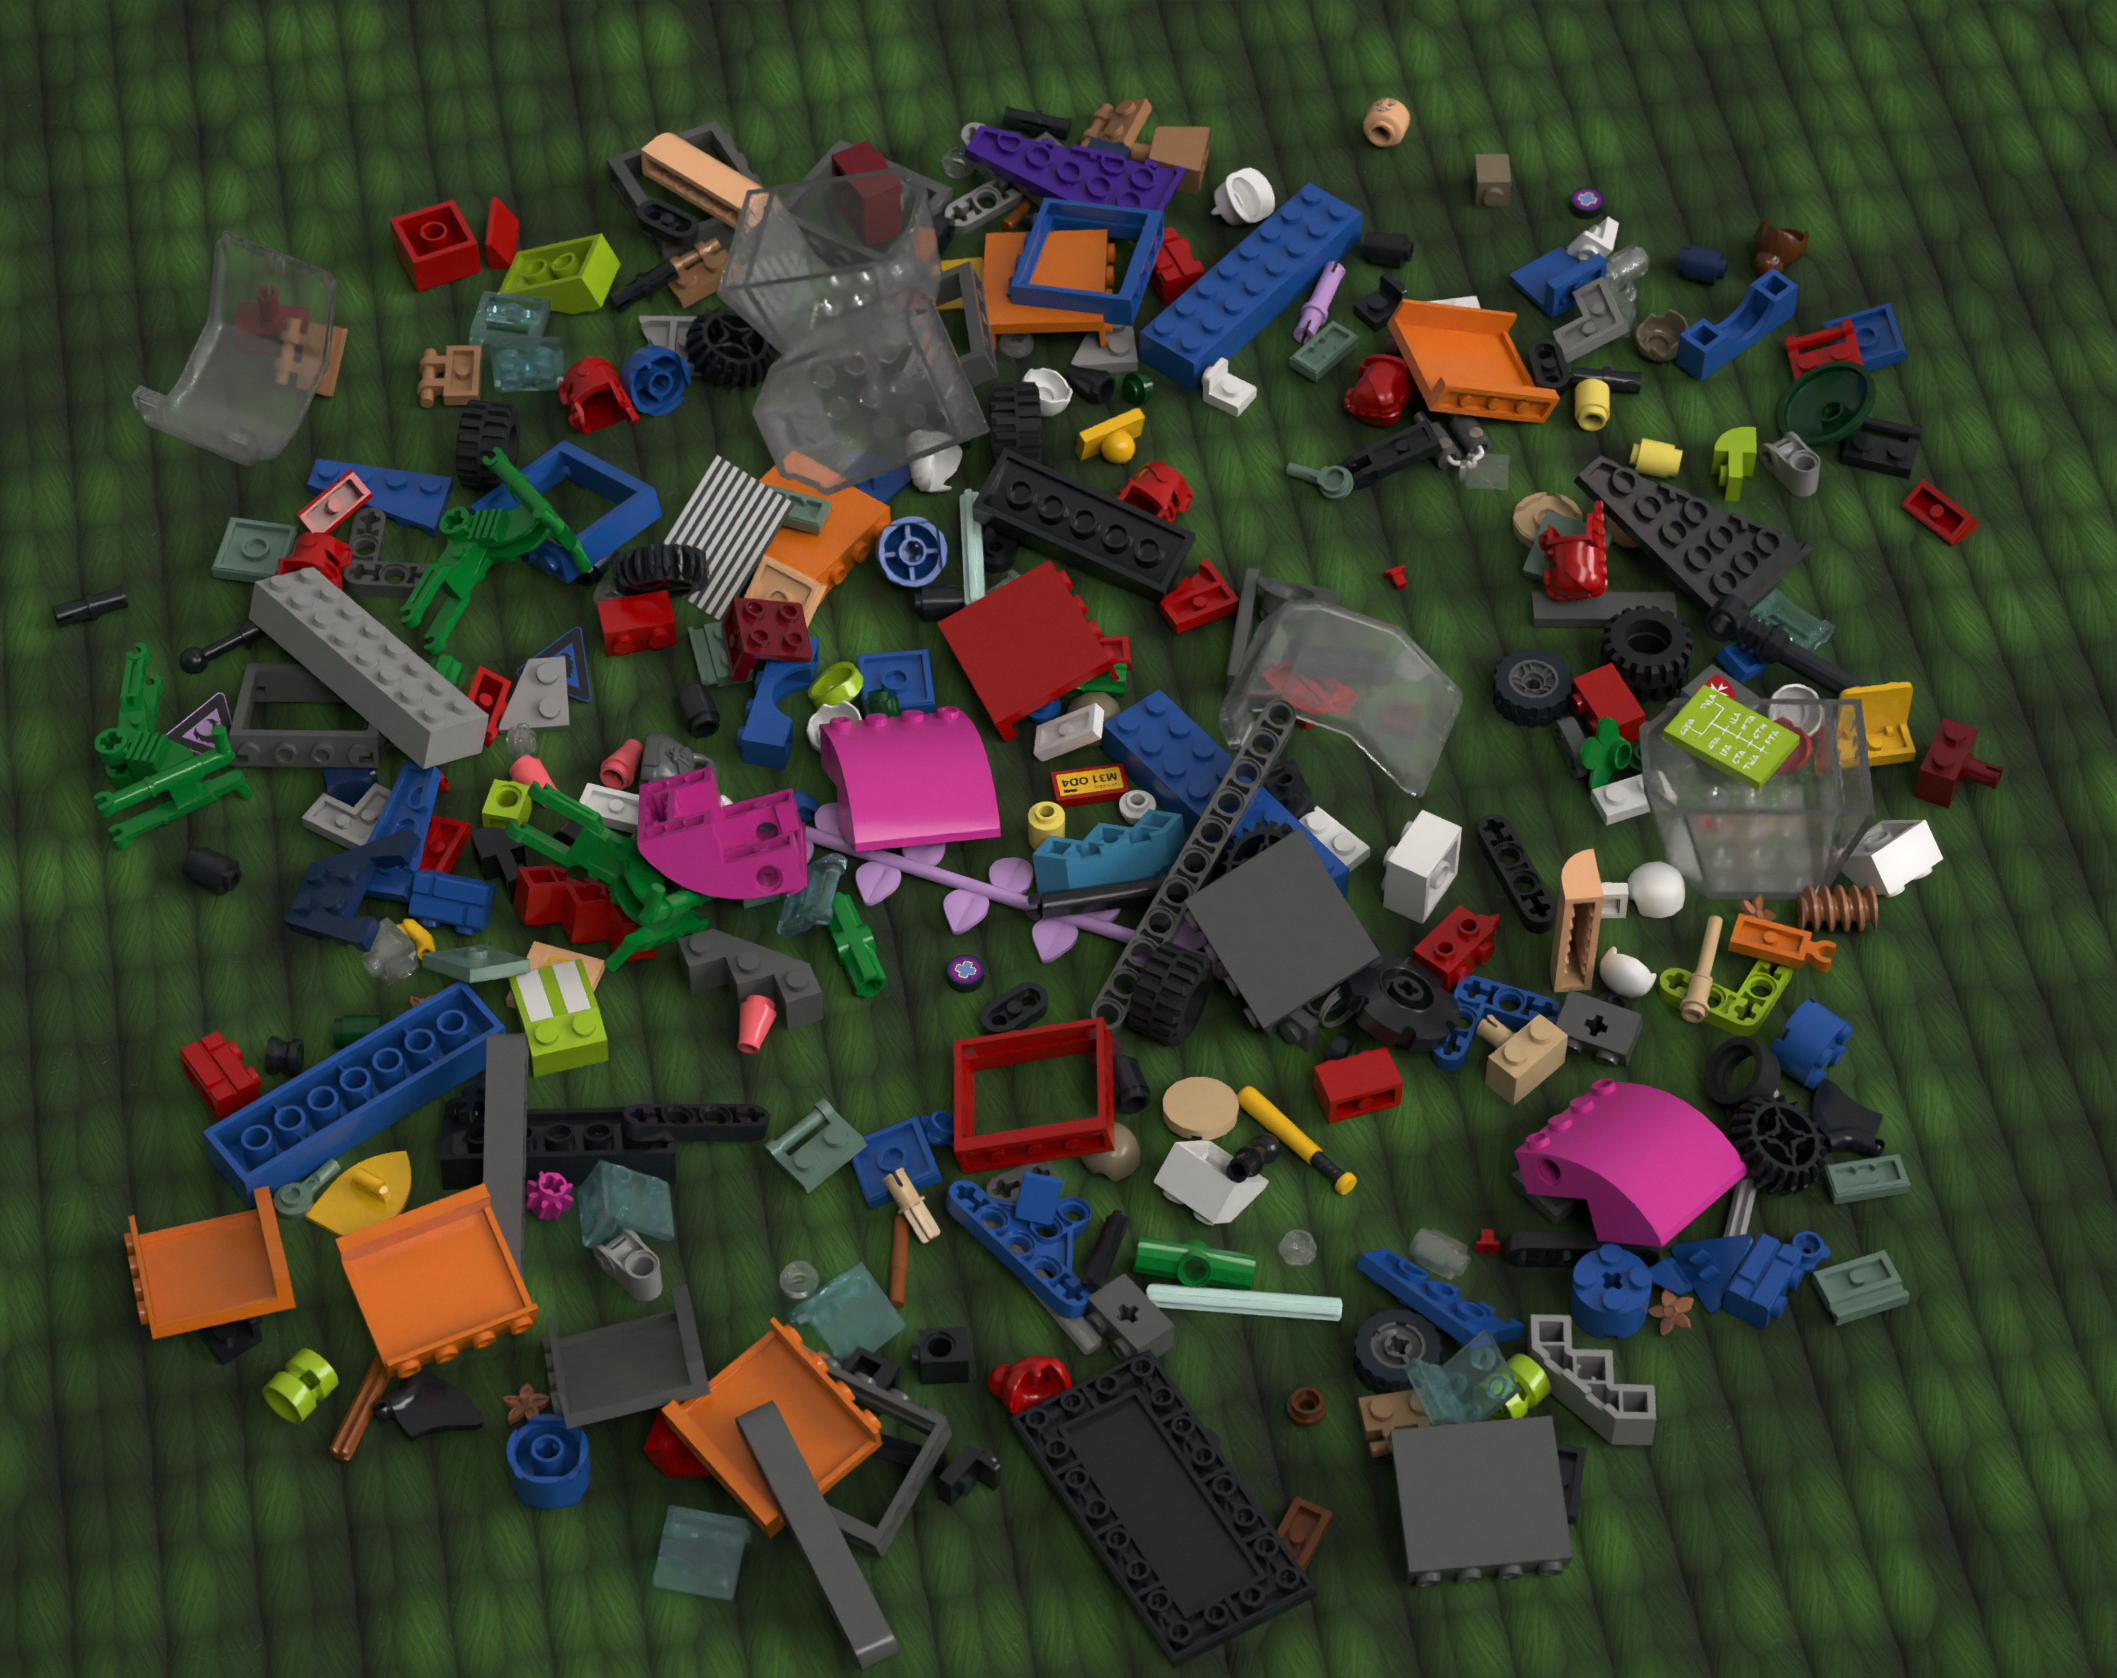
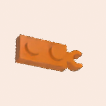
(1779, 944)

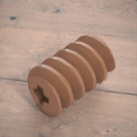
(1837, 907)

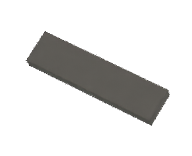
(1594, 611)
(1244, 624)

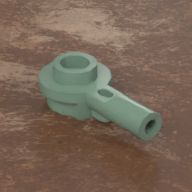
(1333, 481)
(296, 1199)

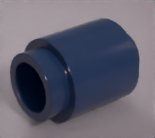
(1702, 264)

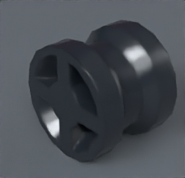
(284, 1056)

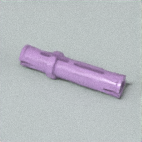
(1315, 311)

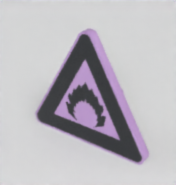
(196, 729)

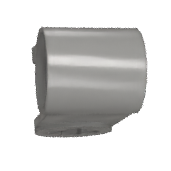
(1792, 464)
(631, 1265)

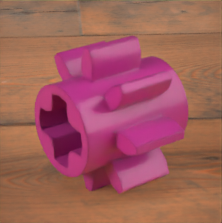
(548, 1195)

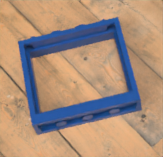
(1122, 223)
(635, 509)

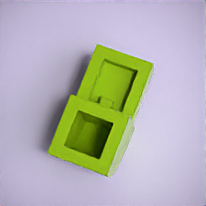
(1734, 458)

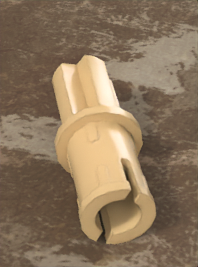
(912, 1206)

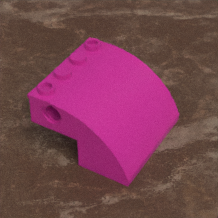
(910, 779)
(718, 846)
(1636, 1159)

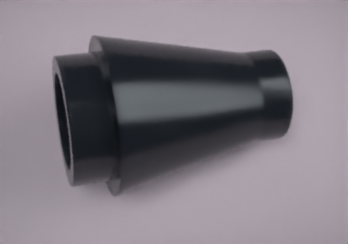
(1092, 383)

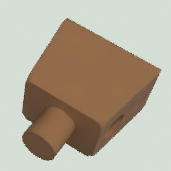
(1178, 147)

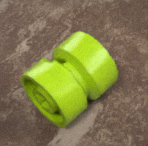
(303, 1383)
(1532, 1386)

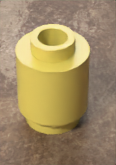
(1592, 404)
(1656, 458)
(1045, 820)

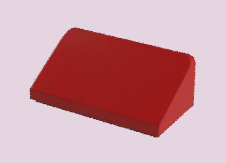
(500, 236)
(1939, 513)

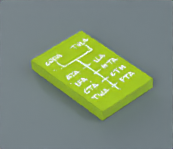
(1731, 737)

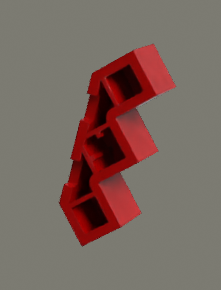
(582, 908)

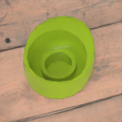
(836, 684)

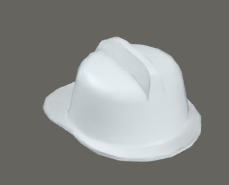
(1244, 198)

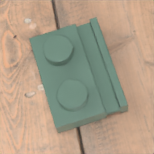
(711, 655)
(1860, 1287)

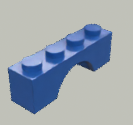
(1765, 307)
(768, 732)

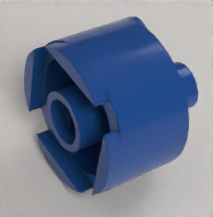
(1811, 1043)
(1610, 1292)
(548, 1462)

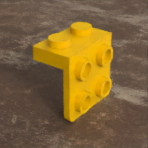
(1885, 721)

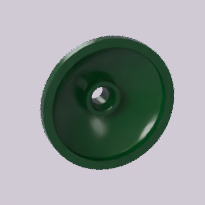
(1827, 403)

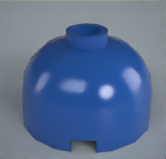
(655, 379)
(911, 552)

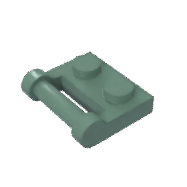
(822, 1153)

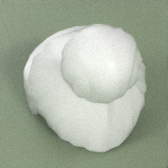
(934, 470)

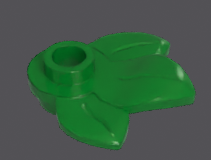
(1604, 752)

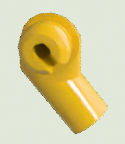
(421, 937)

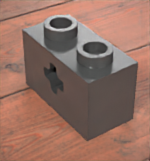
(1585, 1014)
(1129, 1320)

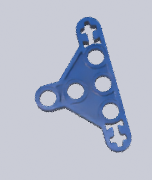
(1042, 1252)

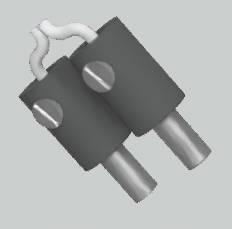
(1467, 433)

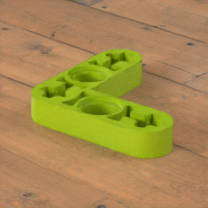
(1732, 1004)

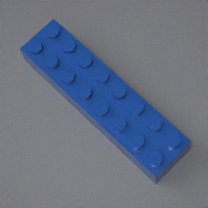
(1250, 286)
(1185, 766)
(353, 1093)

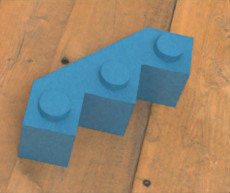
(1110, 853)

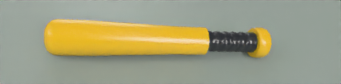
(1279, 1125)

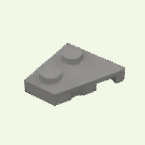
(668, 332)
(1117, 356)
(539, 697)

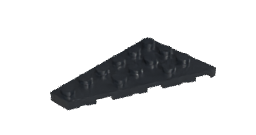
(1689, 539)

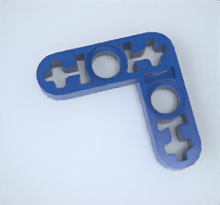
(1477, 1008)

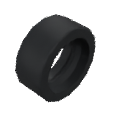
(1725, 1060)

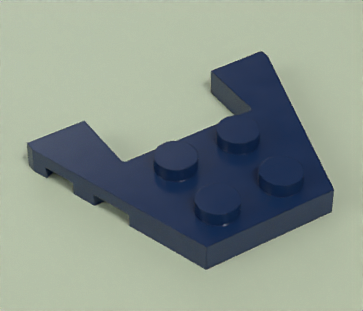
(336, 886)

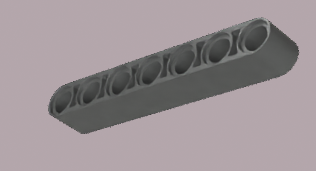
(507, 1136)
(817, 1535)

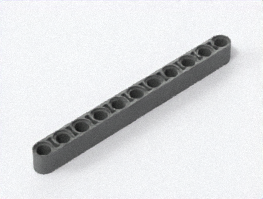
(1198, 853)

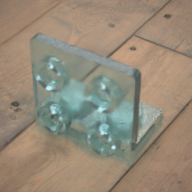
(527, 364)
(625, 1199)
(850, 1313)
(1466, 1386)
(701, 1552)

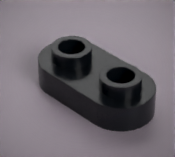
(668, 222)
(1548, 365)
(998, 551)
(1010, 1009)

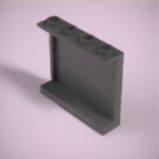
(1280, 930)
(626, 1365)
(1480, 1500)

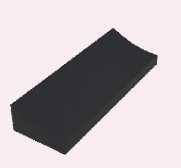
(1082, 526)
(557, 1142)

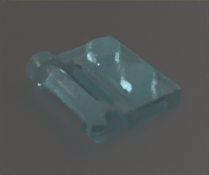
(510, 313)
(1776, 601)
(814, 901)

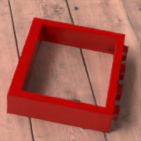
(1039, 1142)

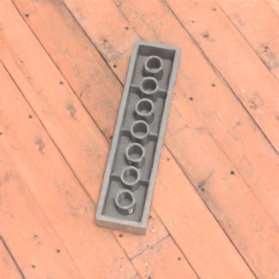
(368, 667)

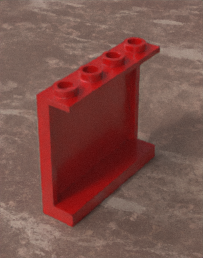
(1027, 645)

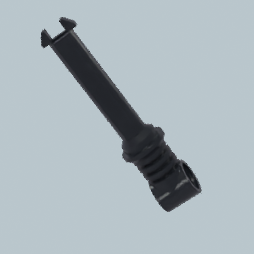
(1773, 644)
(1105, 896)

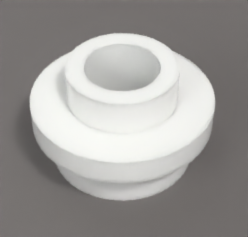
(1135, 805)

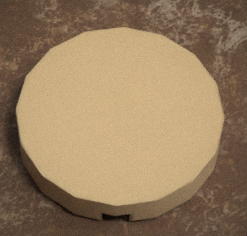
(1532, 510)
(1200, 1108)

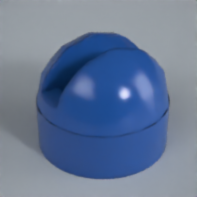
(806, 805)

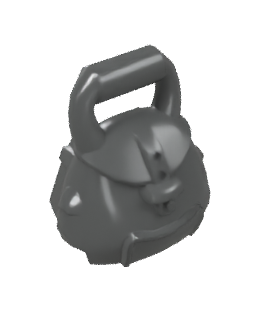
(667, 758)

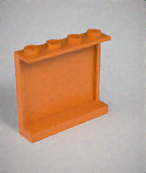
(1067, 261)
(1468, 362)
(844, 540)
(210, 1270)
(435, 1282)
(817, 1411)

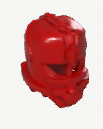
(1381, 390)
(595, 396)
(1158, 491)
(318, 551)
(1578, 558)

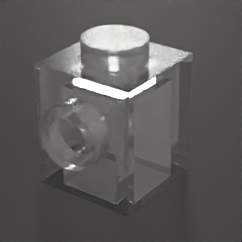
(391, 954)

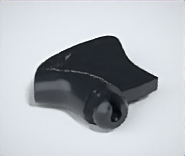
(1845, 1122)
(427, 1406)

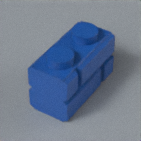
(451, 900)
(1763, 1282)

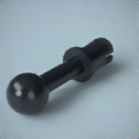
(195, 660)
(1250, 1159)

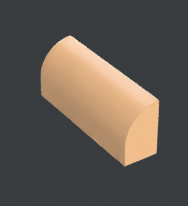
(696, 177)
(1577, 924)

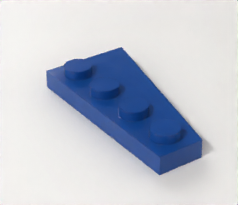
(401, 495)
(406, 808)
(1435, 1299)

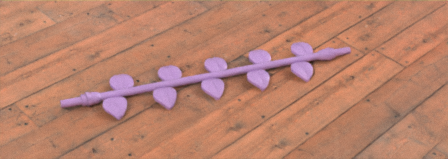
(970, 903)

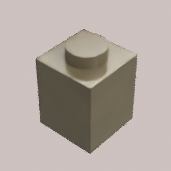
(1491, 180)

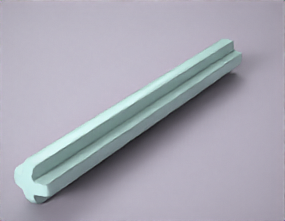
(971, 550)
(1245, 1302)

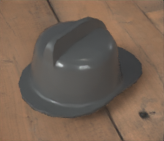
(1278, 592)

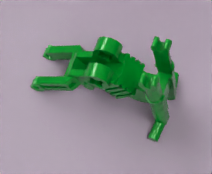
(479, 542)
(156, 763)
(617, 861)

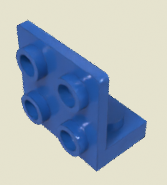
(1554, 278)

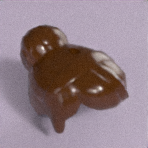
(1777, 247)

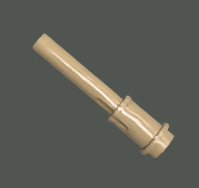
(1695, 1006)

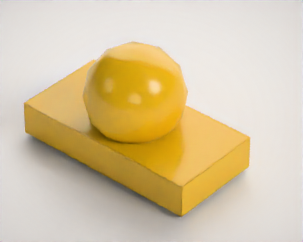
(1112, 437)

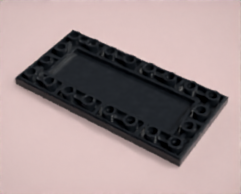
(1162, 1508)

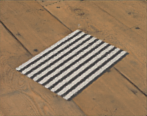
(734, 524)

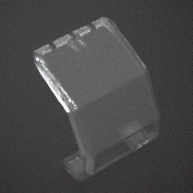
(254, 356)
(1350, 679)

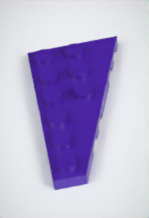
(1075, 171)

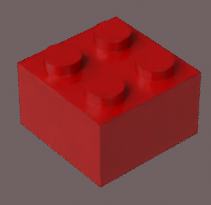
(435, 245)

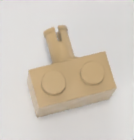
(1522, 1057)

